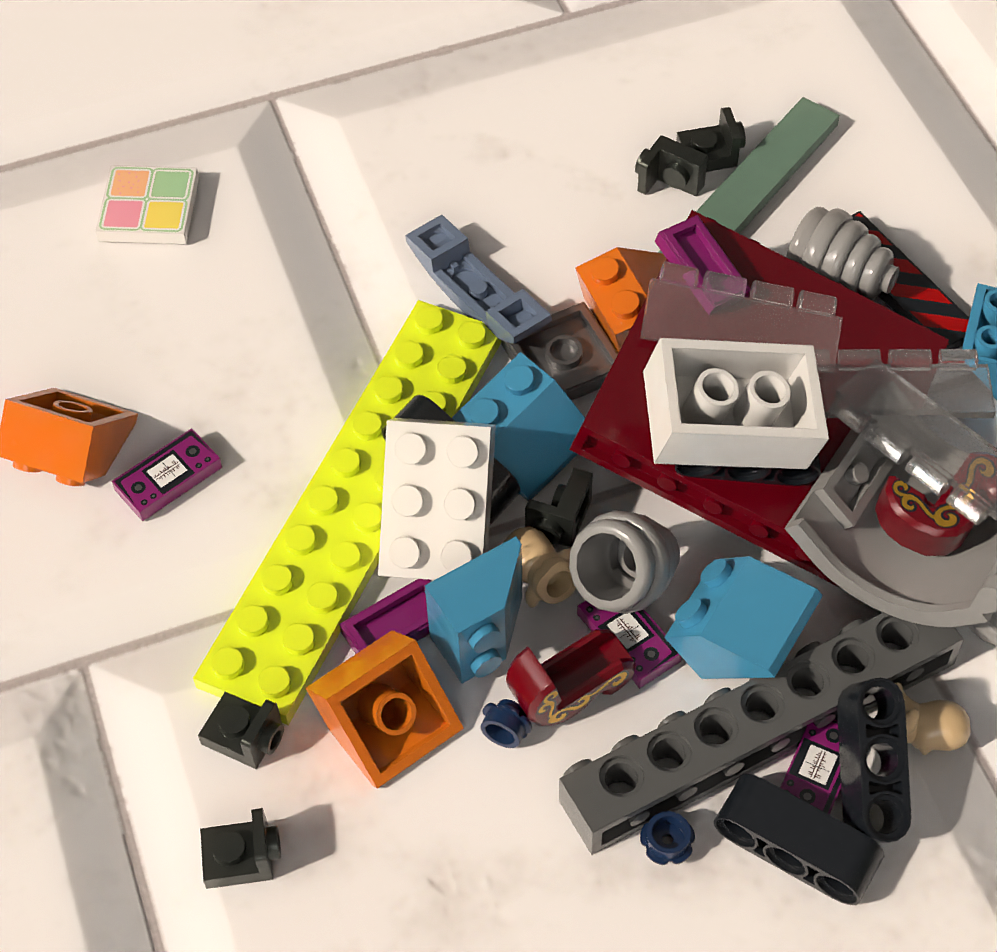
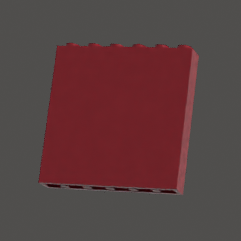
(618, 422)

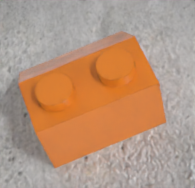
(617, 288)
(63, 434)
(385, 707)

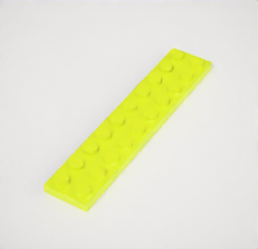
(333, 534)

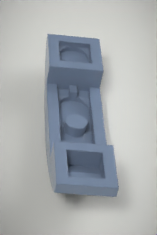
(473, 286)

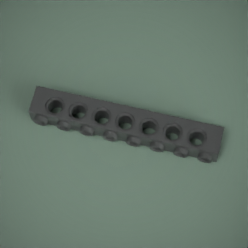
(704, 767)

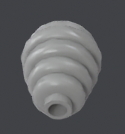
(843, 252)
(623, 561)

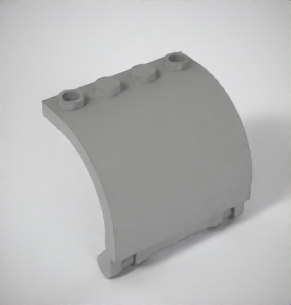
(845, 541)

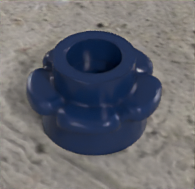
(505, 723)
(671, 825)

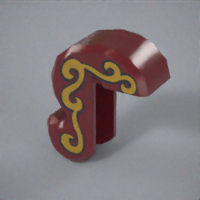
(919, 523)
(570, 678)

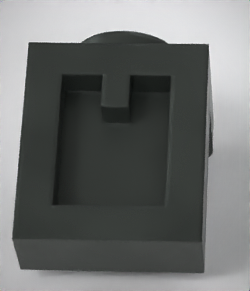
(718, 142)
(672, 164)
(568, 509)
(243, 729)
(239, 852)

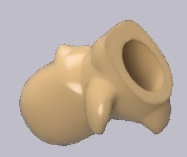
(543, 568)
(936, 724)

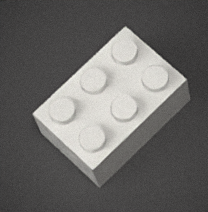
(734, 404)
(435, 496)

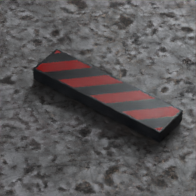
(918, 296)

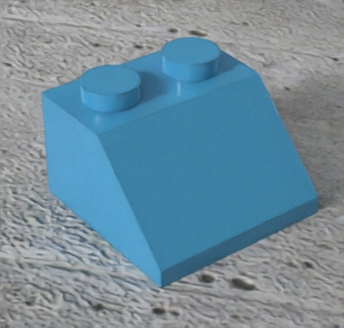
(532, 423)
(477, 610)
(741, 619)

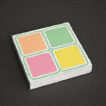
(147, 204)

